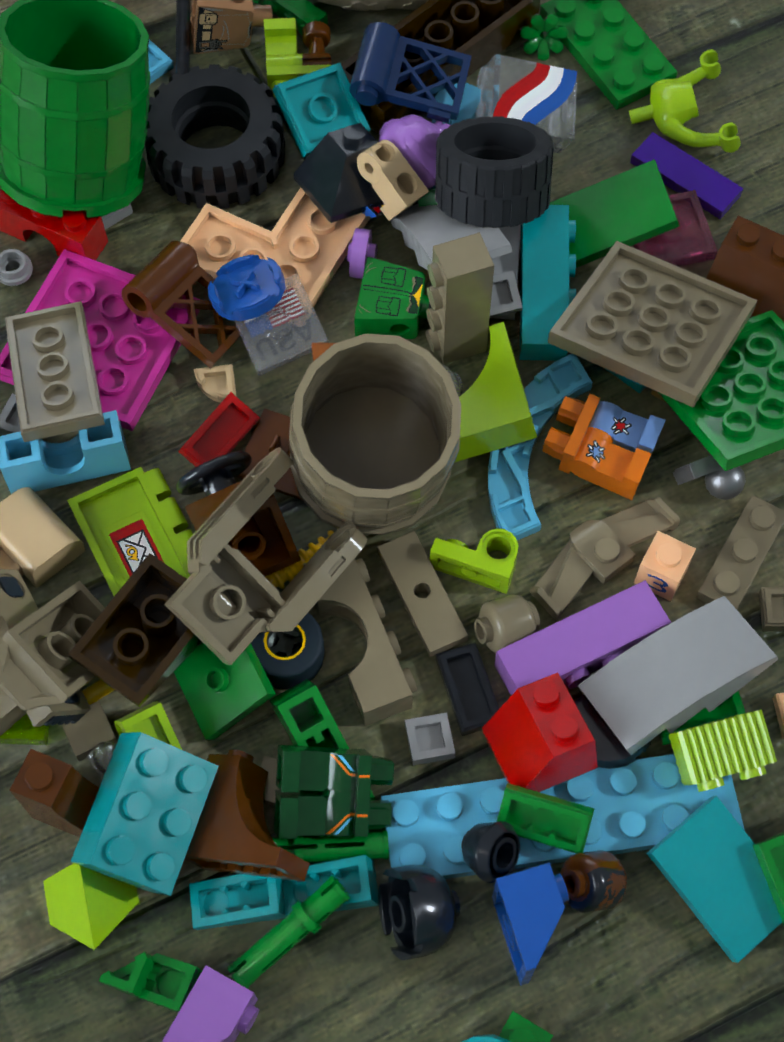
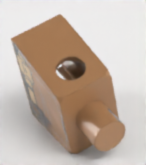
(225, 23)

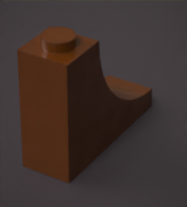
(54, 792)
(234, 828)

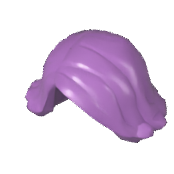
(417, 143)

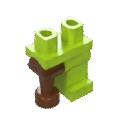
(282, 49)

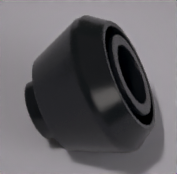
(491, 850)

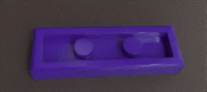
(686, 173)

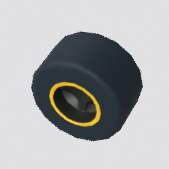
(297, 665)

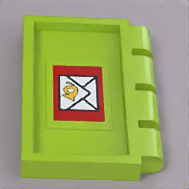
(129, 521)

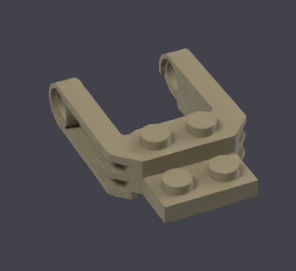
(226, 596)

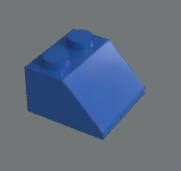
(528, 912)

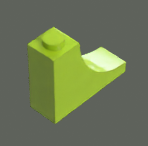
(496, 405)

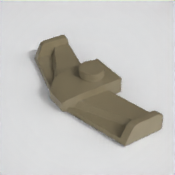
(600, 550)

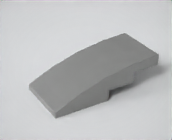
(429, 226)
(677, 673)

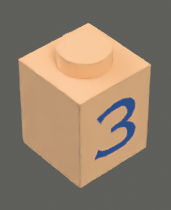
(665, 565)

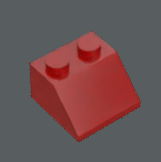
(541, 736)

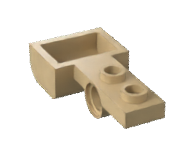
(34, 537)

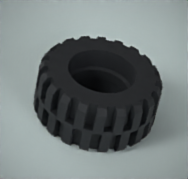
(206, 100)

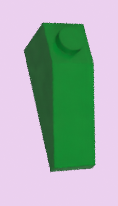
(308, 718)

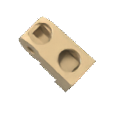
(391, 177)

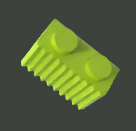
(722, 749)

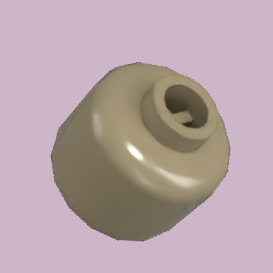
(506, 621)

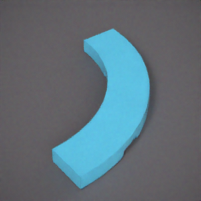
(509, 466)

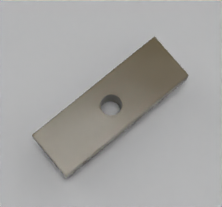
(411, 574)

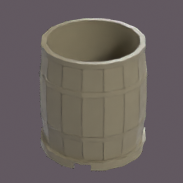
(374, 433)

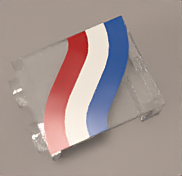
(530, 93)

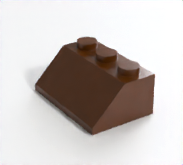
(752, 265)

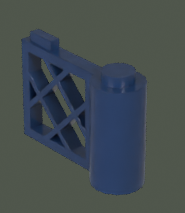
(379, 72)

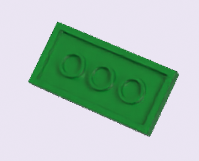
(610, 48)

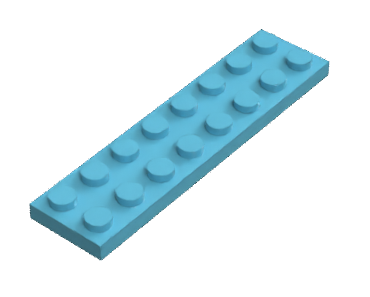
(631, 814)

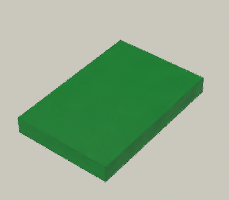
(619, 209)

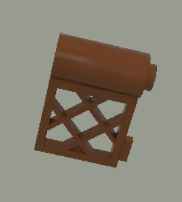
(163, 285)

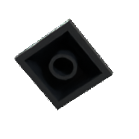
(332, 174)

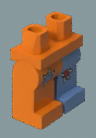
(605, 445)

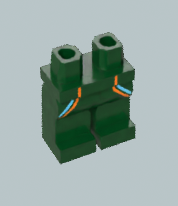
(329, 792)

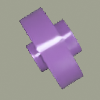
(359, 251)

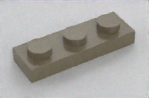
(743, 552)

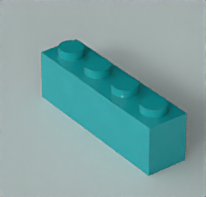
(545, 280)

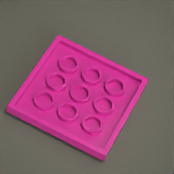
(126, 348)

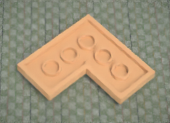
(298, 243)

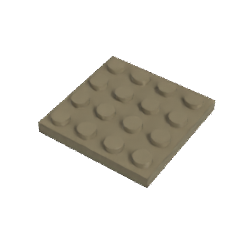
(653, 323)

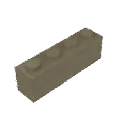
(459, 298)

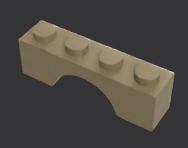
(378, 681)

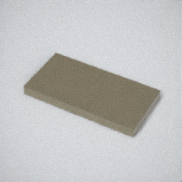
(53, 372)

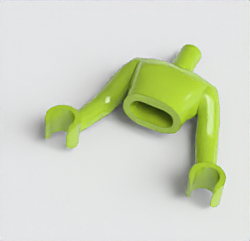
(675, 103)

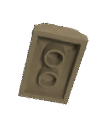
(36, 650)

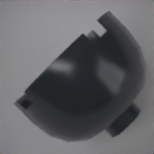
(418, 910)

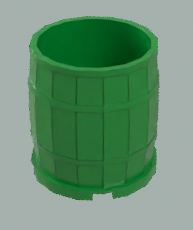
(73, 105)

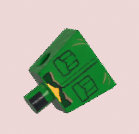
(391, 300)

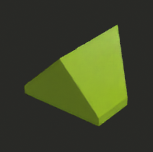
(87, 903)

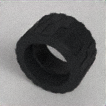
(493, 171)

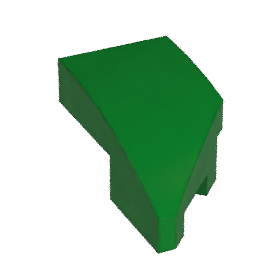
(155, 980)

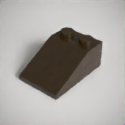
(136, 636)

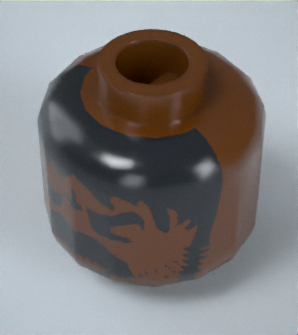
(594, 881)

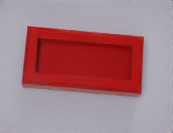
(220, 431)

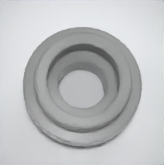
(14, 259)

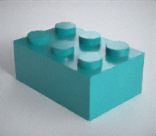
(145, 813)

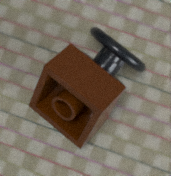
(264, 537)

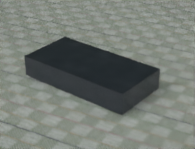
(467, 687)

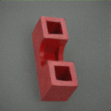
(70, 232)

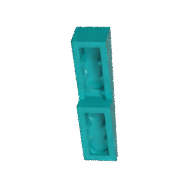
(259, 898)

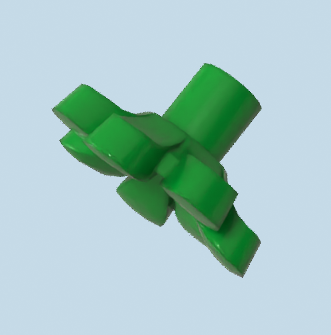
(544, 36)

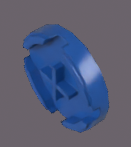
(246, 288)

